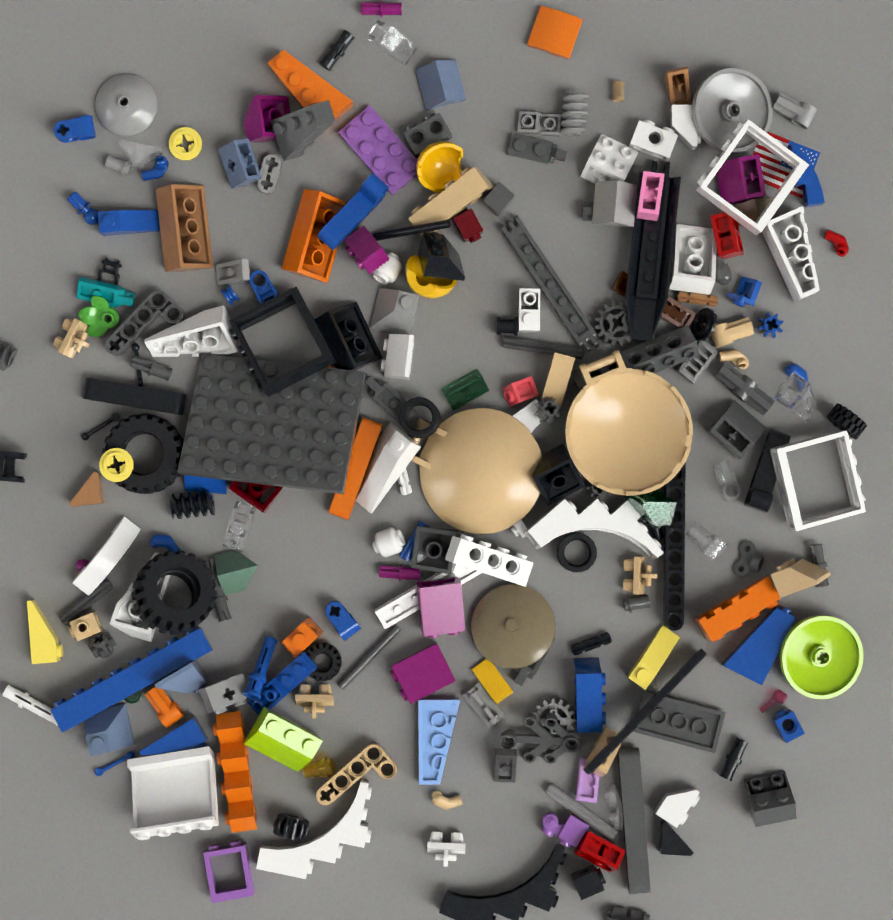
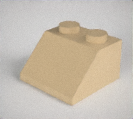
(797, 575)

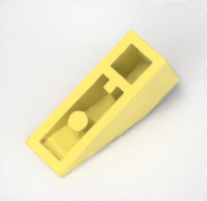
(43, 640)
(653, 657)

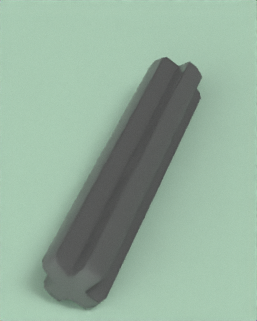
(85, 602)

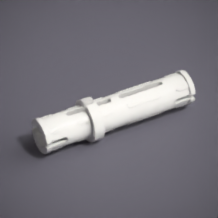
(10, 693)

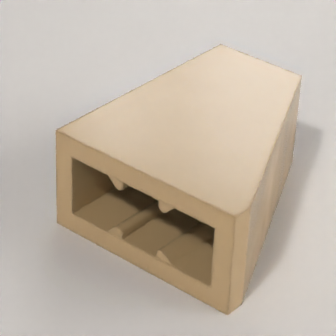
(558, 378)

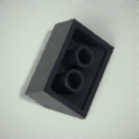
(348, 337)

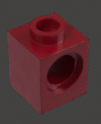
(468, 226)

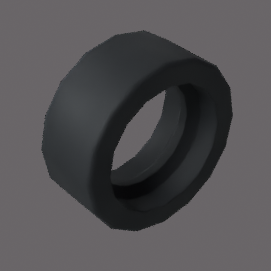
(406, 408)
(592, 552)

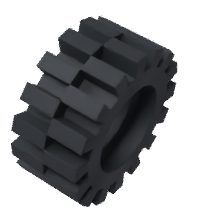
(846, 420)
(336, 663)

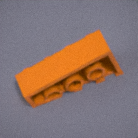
(306, 85)

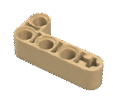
(352, 776)

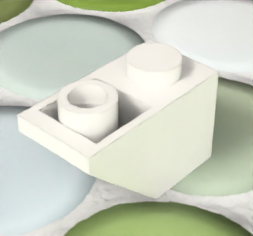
(682, 123)
(529, 310)
(675, 805)

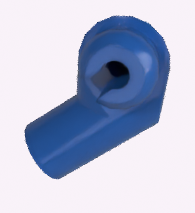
(158, 170)

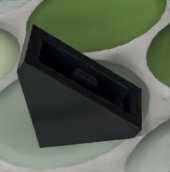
(671, 843)

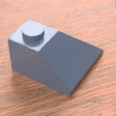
(185, 680)
(109, 730)

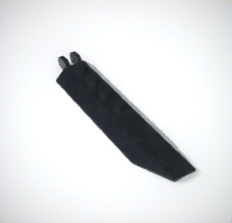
(651, 260)

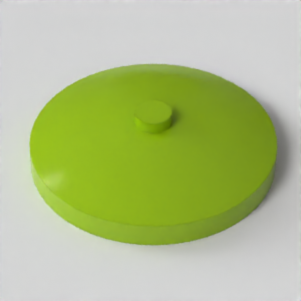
(821, 656)

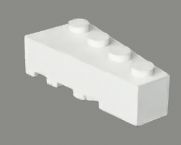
(792, 253)

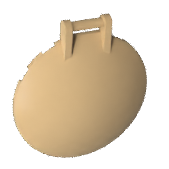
(627, 429)
(479, 470)

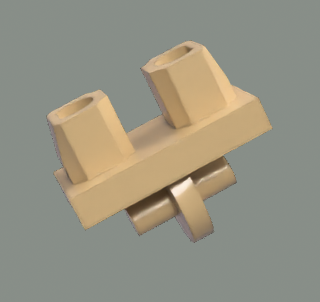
(74, 338)
(641, 577)
(314, 702)

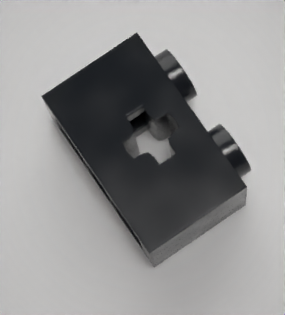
(588, 881)

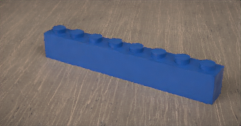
(130, 680)

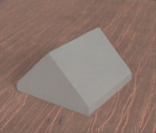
(614, 203)

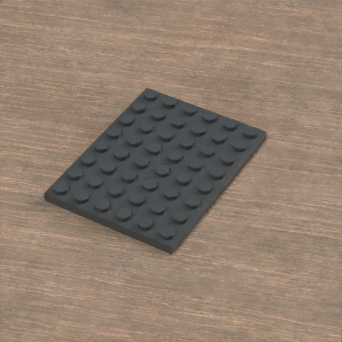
(279, 440)

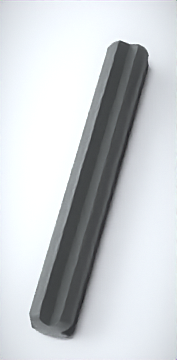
(542, 347)

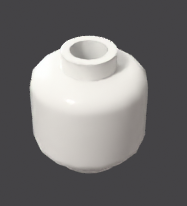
(389, 271)
(388, 542)

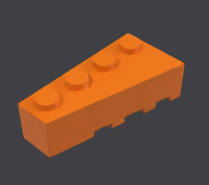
(738, 608)

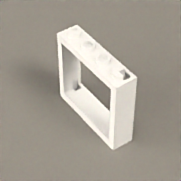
(776, 148)
(787, 490)

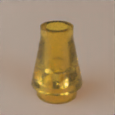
(319, 769)

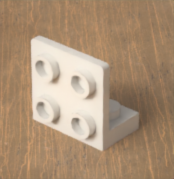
(609, 161)

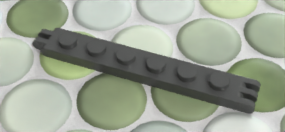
(550, 284)

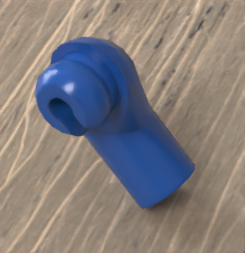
(795, 368)
(162, 540)

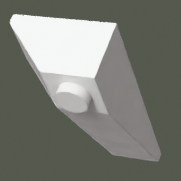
(197, 335)
(388, 461)
(128, 620)

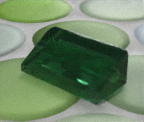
(465, 389)

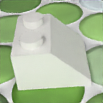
(399, 356)

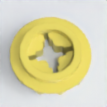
(177, 139)
(108, 459)

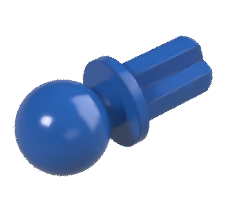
(82, 206)

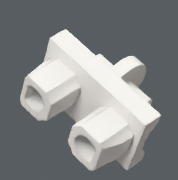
(455, 847)

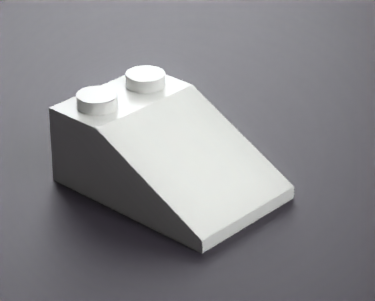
(693, 260)

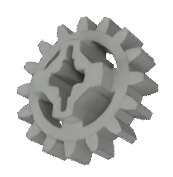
(563, 720)

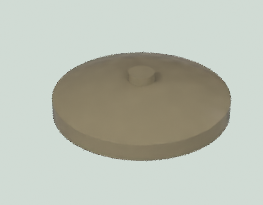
(513, 626)

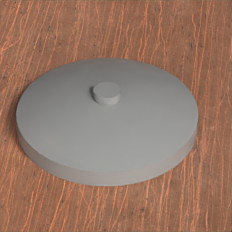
(727, 100)

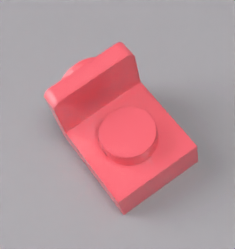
(520, 391)

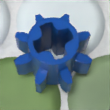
(776, 324)

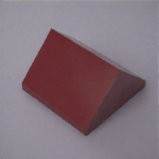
(258, 495)

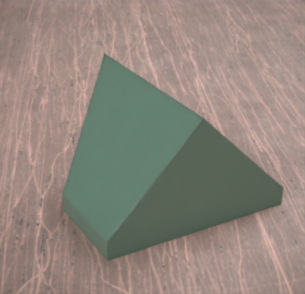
(233, 571)

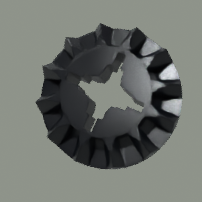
(700, 331)

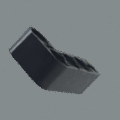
(764, 478)

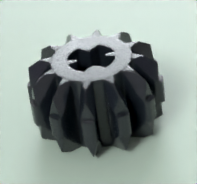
(291, 827)

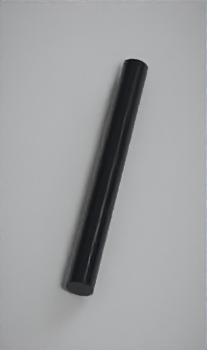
(412, 230)

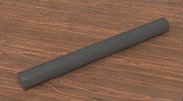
(369, 657)

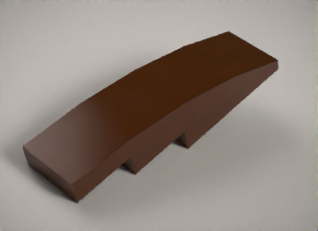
(673, 312)

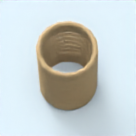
(617, 92)

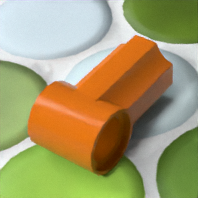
(166, 709)

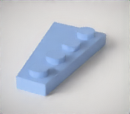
(435, 730)

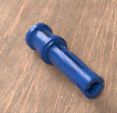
(258, 677)

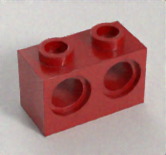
(726, 236)
(599, 852)

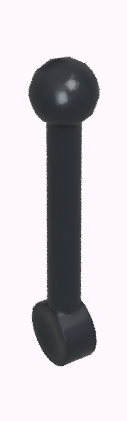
(135, 347)
(114, 417)

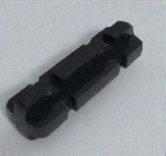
(591, 643)

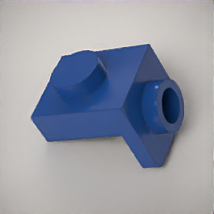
(746, 292)

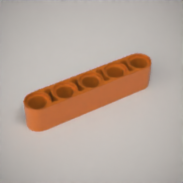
(360, 457)

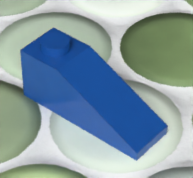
(128, 222)
(185, 737)

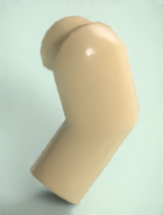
(735, 357)

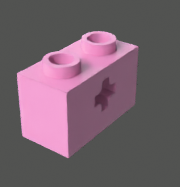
(650, 195)

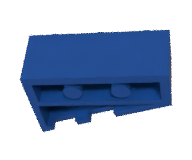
(589, 695)

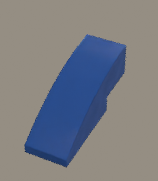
(808, 181)

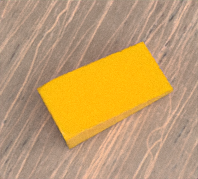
(492, 681)

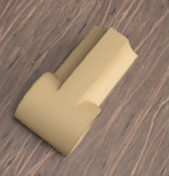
(727, 333)

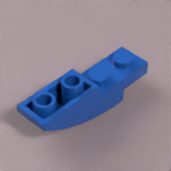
(284, 683)

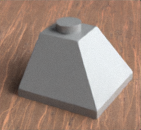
(395, 311)

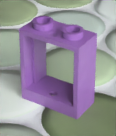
(230, 893)

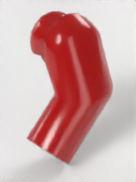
(839, 242)

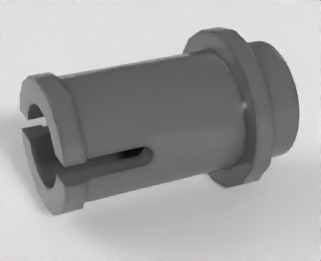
(636, 603)

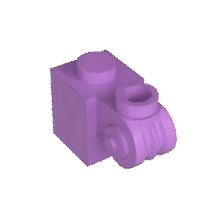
(569, 831)

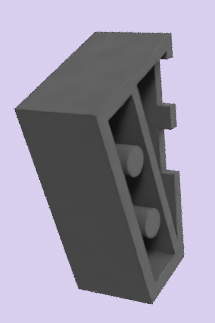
(300, 128)

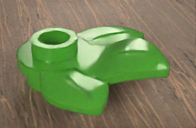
(95, 316)

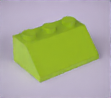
(283, 740)

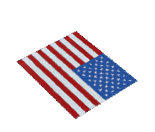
(775, 169)

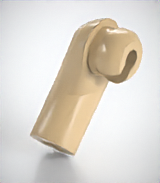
(444, 802)

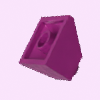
(260, 113)

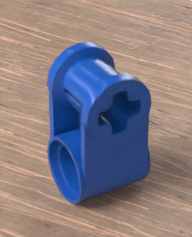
(77, 129)
(264, 291)
(344, 622)

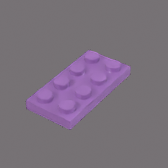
(380, 149)

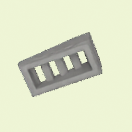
(689, 376)

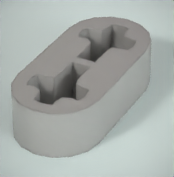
(265, 173)

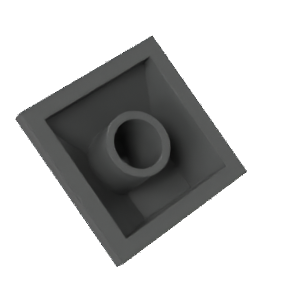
(431, 549)

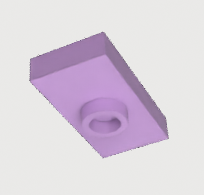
(587, 785)

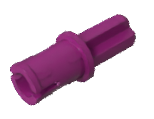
(378, 8)
(399, 572)

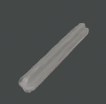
(581, 811)

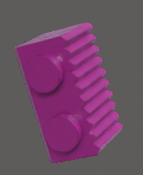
(366, 250)

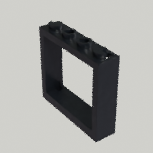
(265, 311)

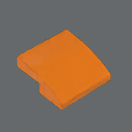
(555, 32)

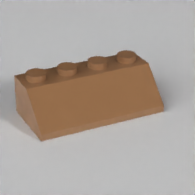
(184, 228)

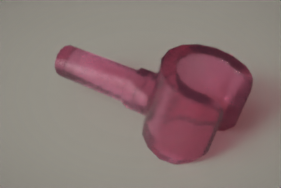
(778, 696)

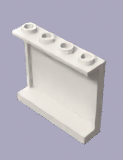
(173, 793)

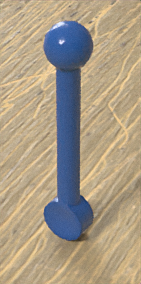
(99, 771)

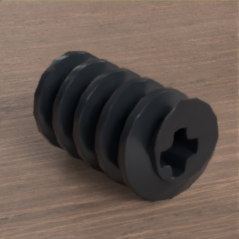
(192, 505)

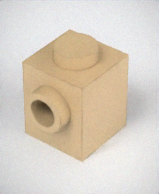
(85, 626)

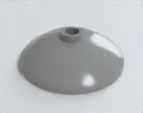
(134, 116)

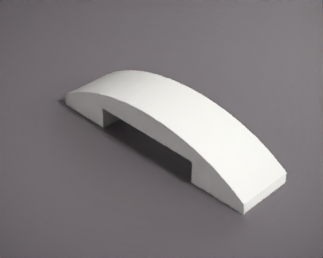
(107, 556)

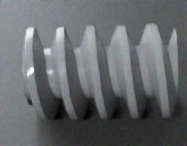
(573, 113)

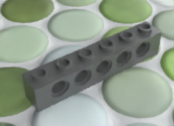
(651, 356)

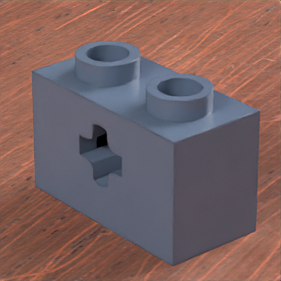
(239, 163)

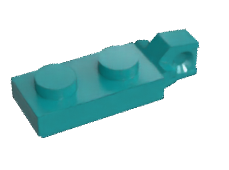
(112, 293)

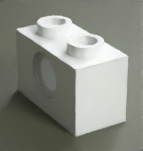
(641, 142)

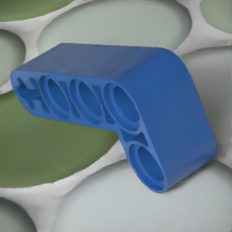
(354, 212)

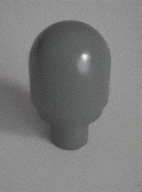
(723, 272)

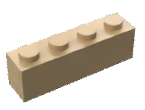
(453, 199)

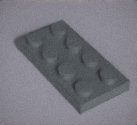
(682, 723)

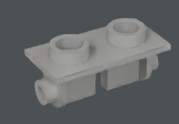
(483, 705)

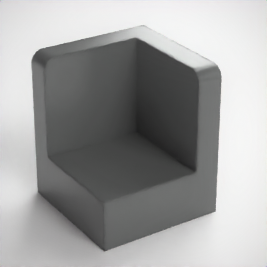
(499, 198)

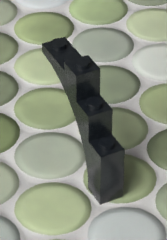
(510, 903)

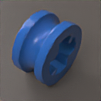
(230, 295)

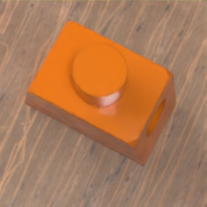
(301, 637)

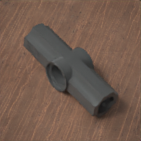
(744, 388)

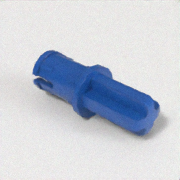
(407, 552)

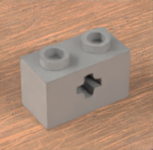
(213, 694)

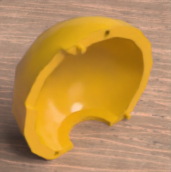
(439, 165)
(426, 286)

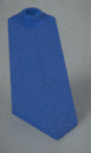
(760, 647)

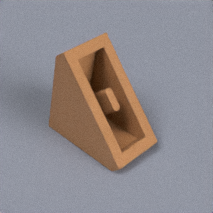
(678, 86)
(90, 493)

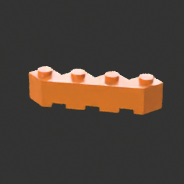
(237, 777)

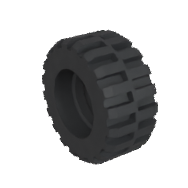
(168, 437)
(195, 577)

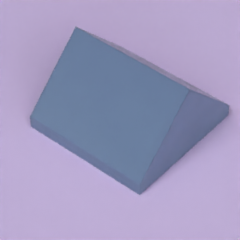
(440, 84)

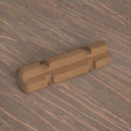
(697, 298)

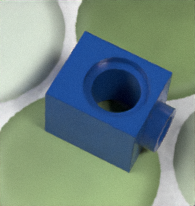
(795, 730)

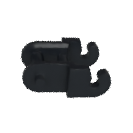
(114, 264)

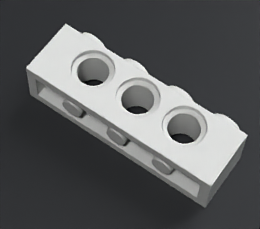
(459, 554)

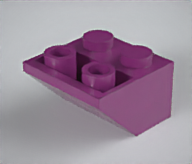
(741, 179)

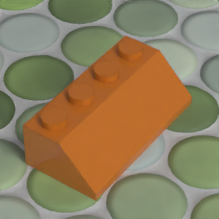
(306, 252)

